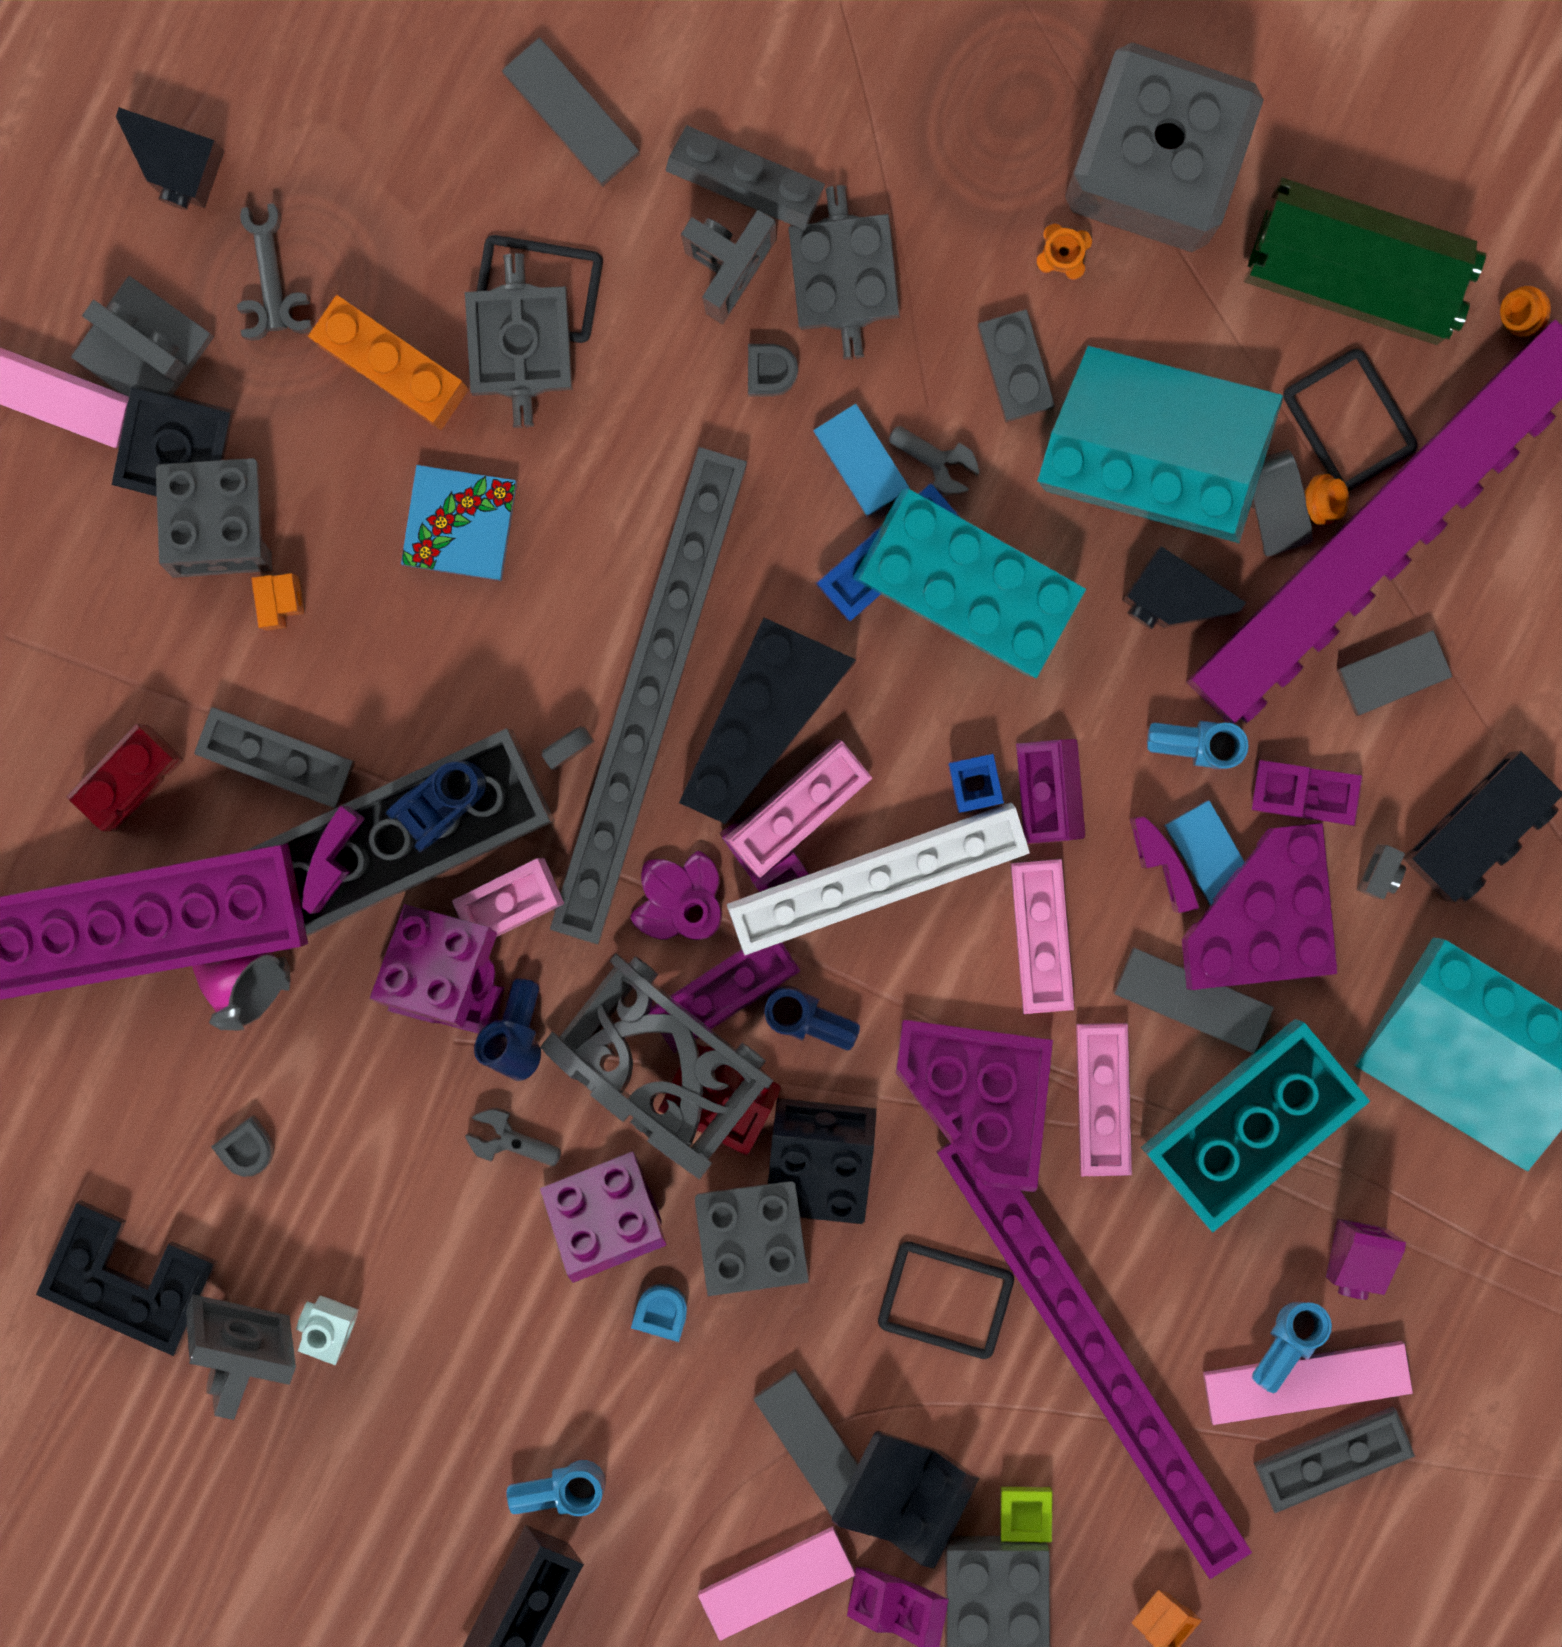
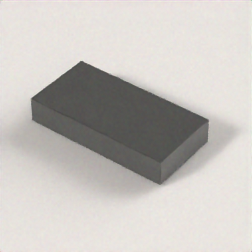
(1394, 673)

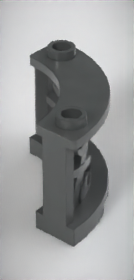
(584, 1049)

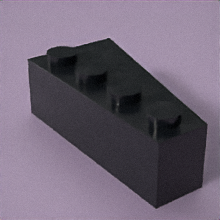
(767, 707)

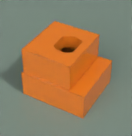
(276, 599)
(1166, 1621)

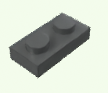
(1015, 365)

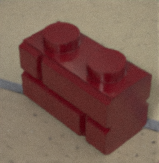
(125, 778)

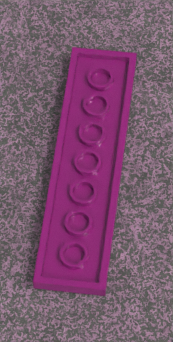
(149, 921)

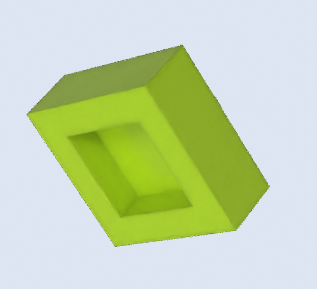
(1026, 1514)

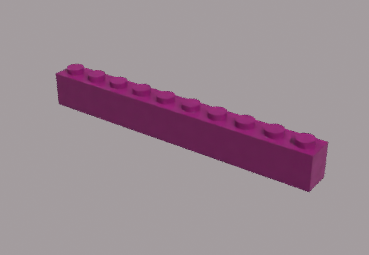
(1384, 530)

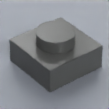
(1383, 872)

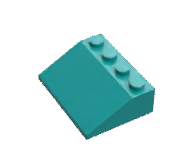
(1160, 443)
(1473, 1053)

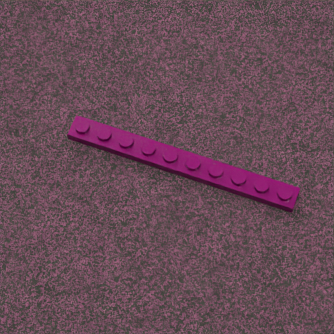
(1103, 1368)

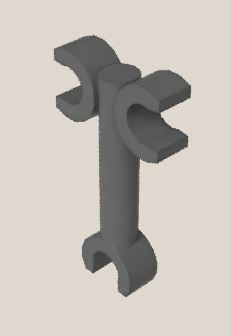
(276, 313)

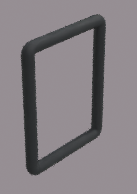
(554, 250)
(1383, 395)
(936, 1340)

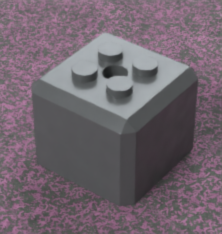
(1154, 190)

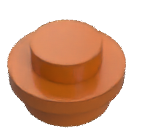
(1525, 311)
(1326, 499)

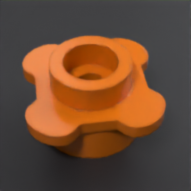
(1074, 241)

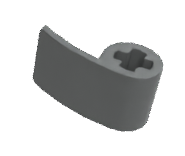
(1281, 505)

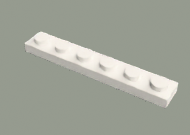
(878, 878)

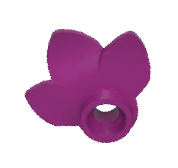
(672, 895)

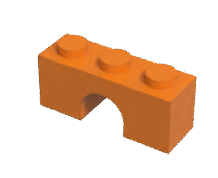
(388, 362)

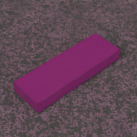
(732, 986)

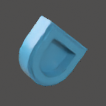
(661, 1312)

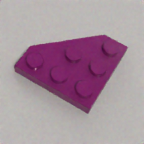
(1267, 917)
(982, 1094)

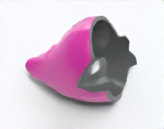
(242, 987)

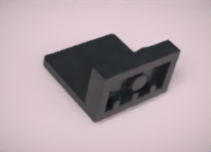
(826, 1156)
(906, 1496)

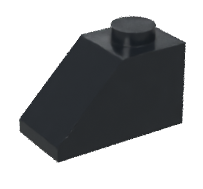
(172, 159)
(1177, 594)

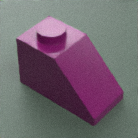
(1363, 1258)

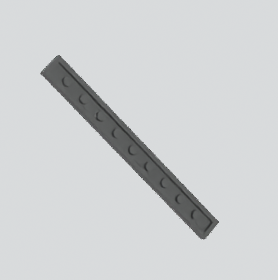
(649, 695)

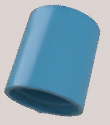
(1195, 742)
(1288, 1347)
(555, 1491)

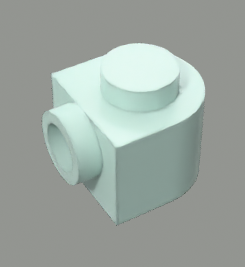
(326, 1328)

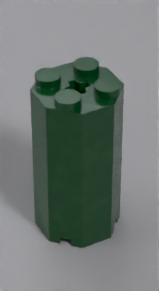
(1364, 262)

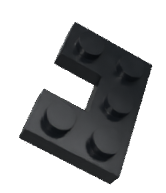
(84, 1283)

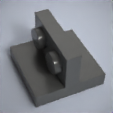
(732, 262)
(140, 341)
(236, 1346)

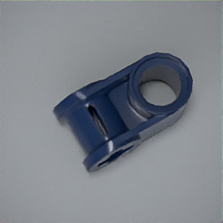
(431, 809)

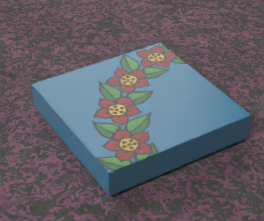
(459, 522)

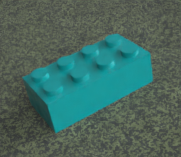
(969, 583)
(1255, 1124)

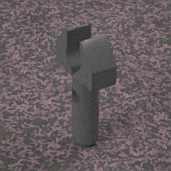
(936, 459)
(509, 1140)

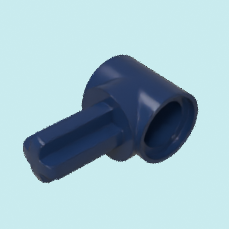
(813, 1021)
(509, 1043)

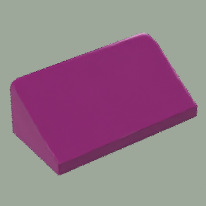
(1050, 791)

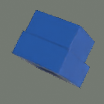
(991, 792)

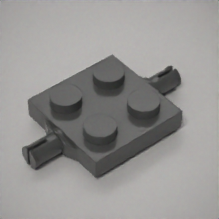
(844, 272)
(518, 340)

